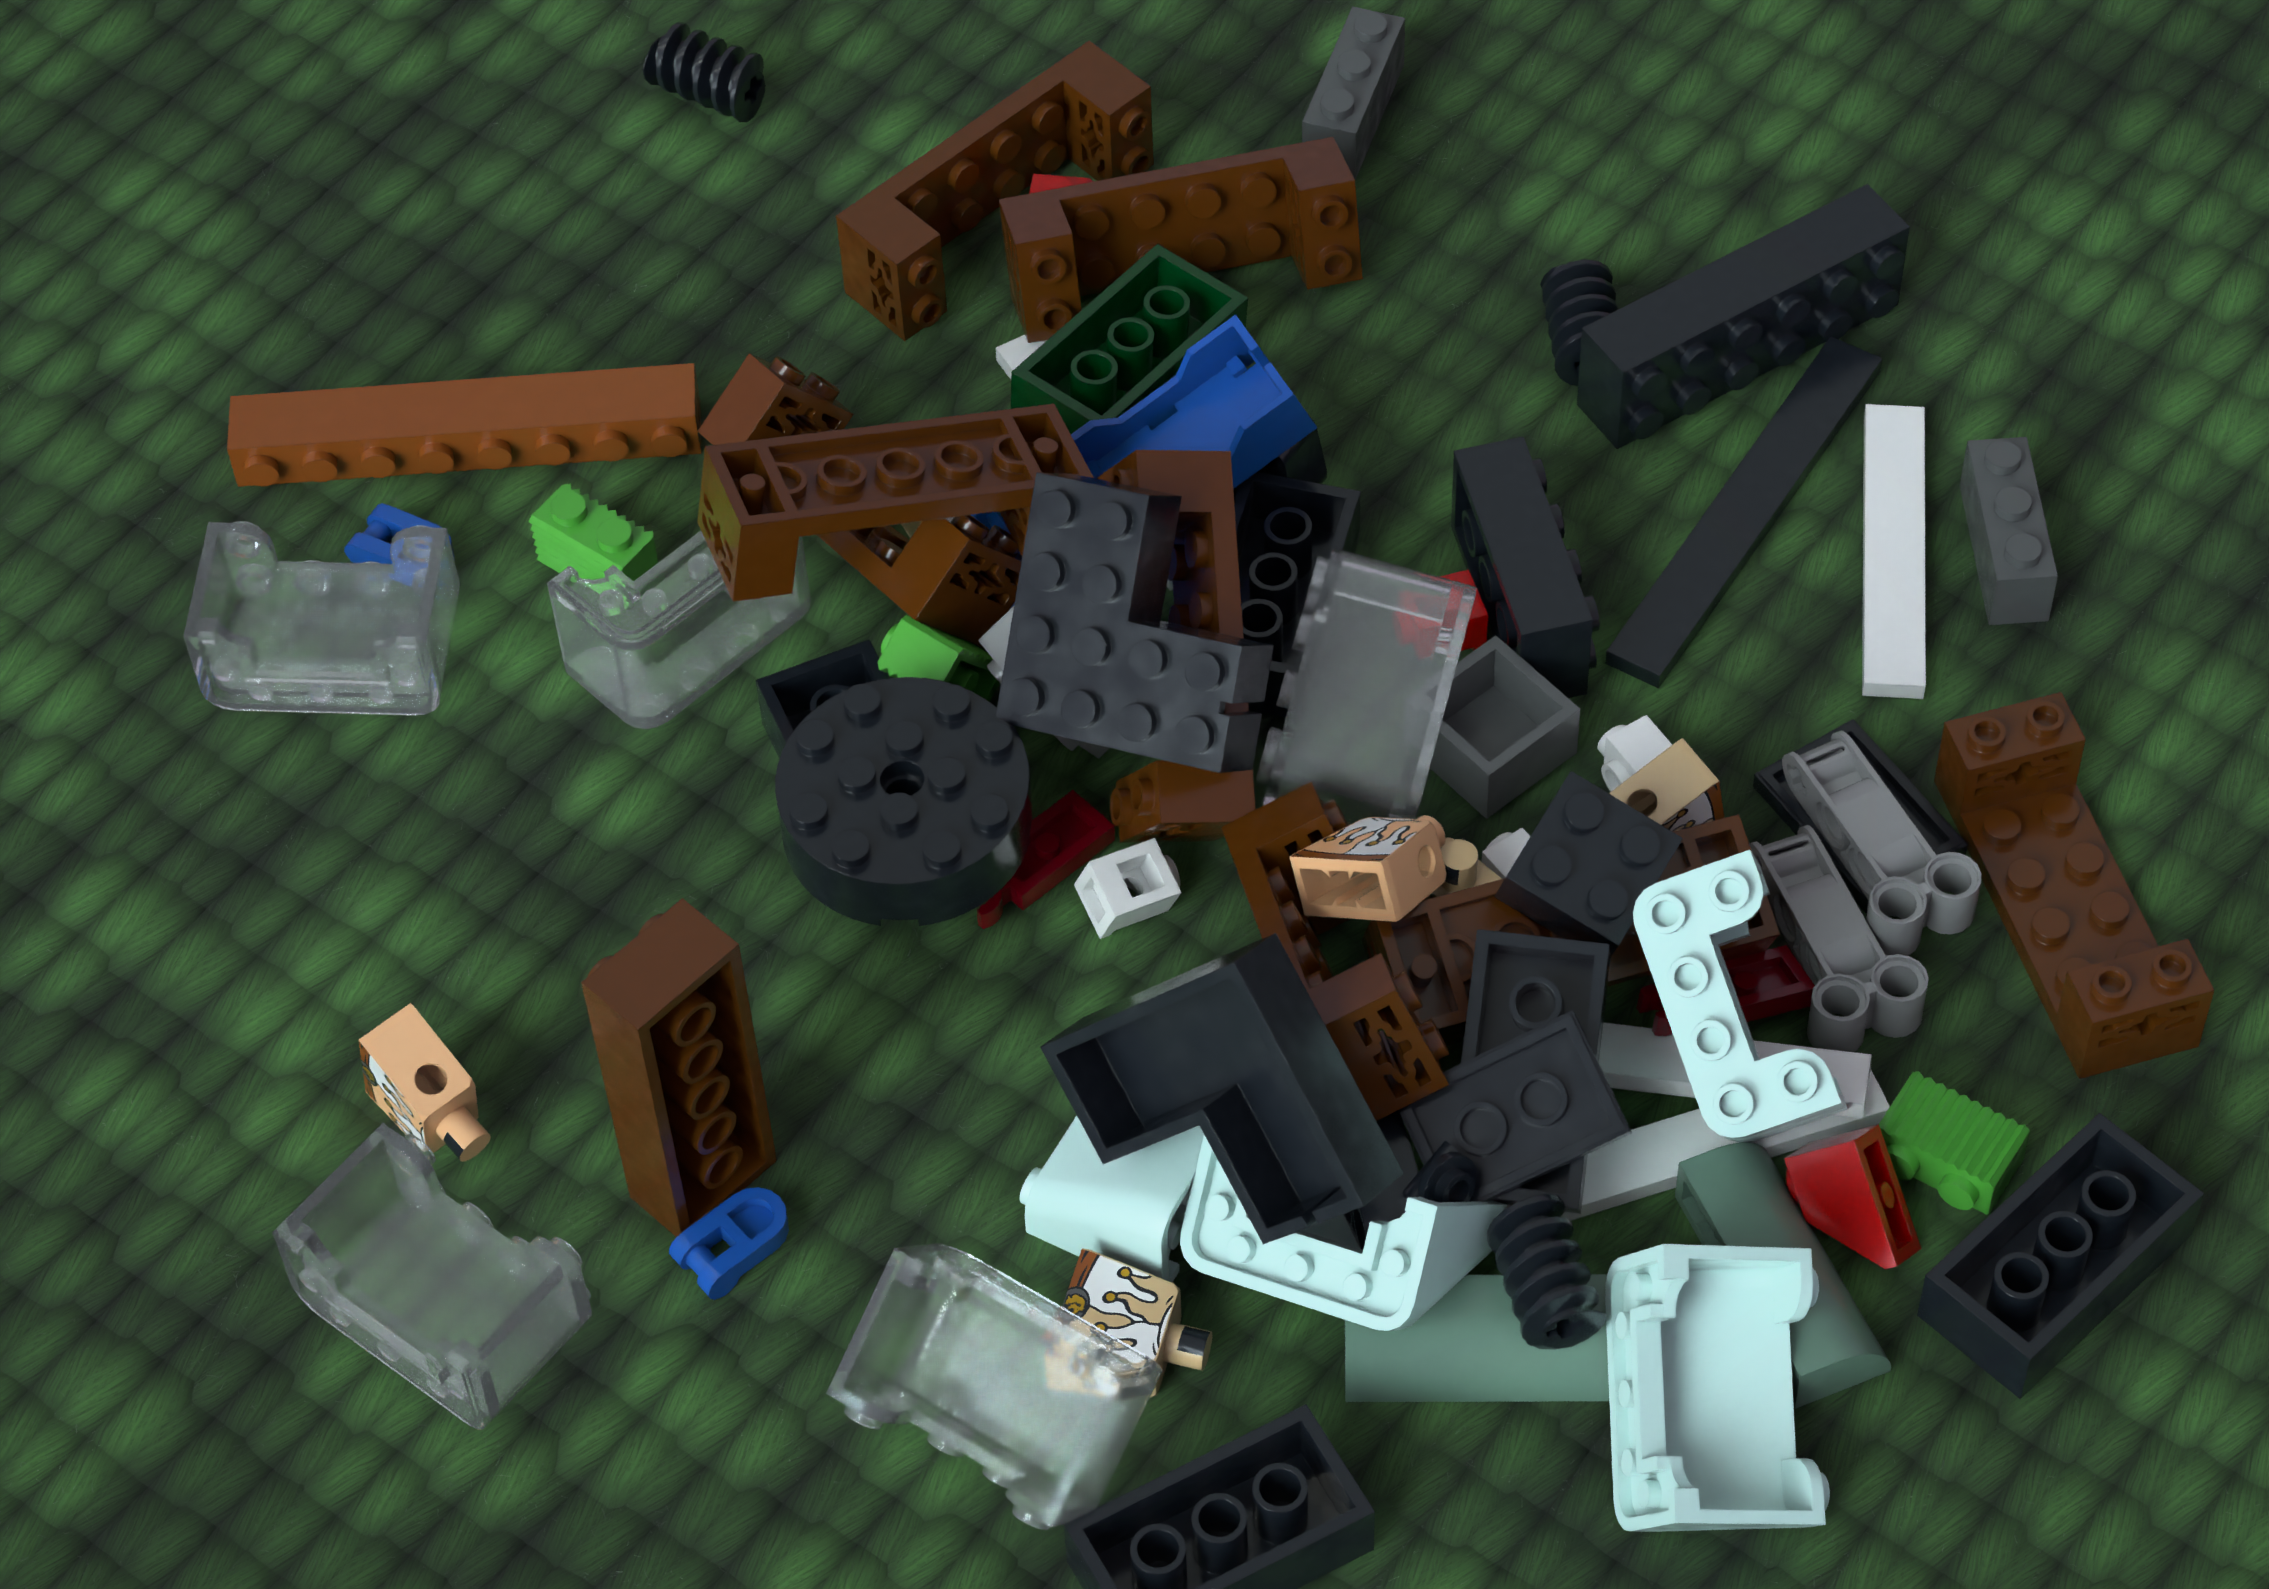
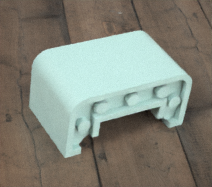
(1681, 935)

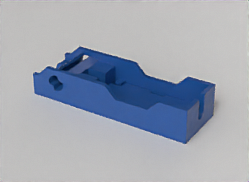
(1204, 407)

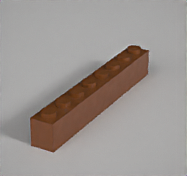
(464, 425)

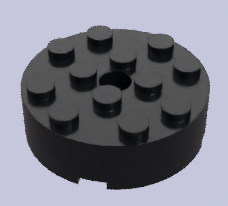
(904, 801)

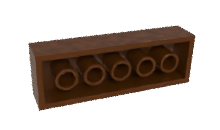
(680, 1066)

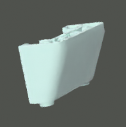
(1116, 1208)
(1383, 1287)
(1708, 1389)

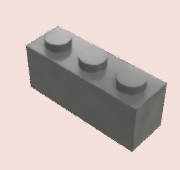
(1357, 84)
(2008, 531)

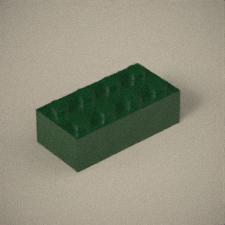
(1126, 340)

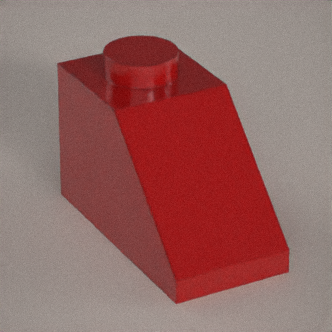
(1854, 1195)

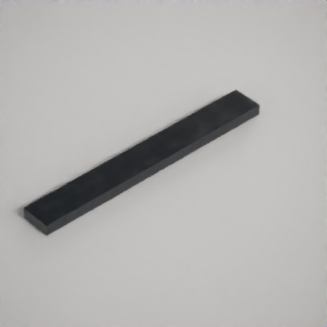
(1743, 512)

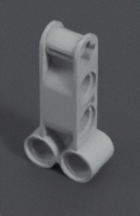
(1882, 847)
(1838, 948)

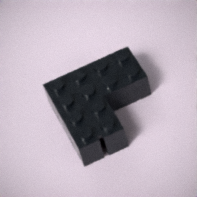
(1091, 640)
(1251, 1067)

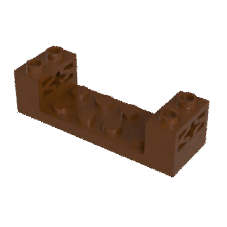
(1207, 212)
(894, 235)
(788, 487)
(949, 571)
(1168, 797)
(2061, 893)
(1440, 933)
(1357, 1000)

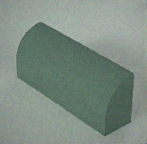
(1742, 1200)
(1472, 1352)

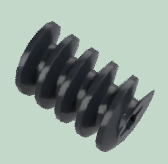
(707, 72)
(1574, 298)
(1544, 1273)

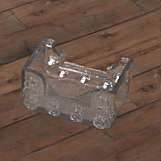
(322, 631)
(667, 635)
(1368, 686)
(431, 1279)
(996, 1379)

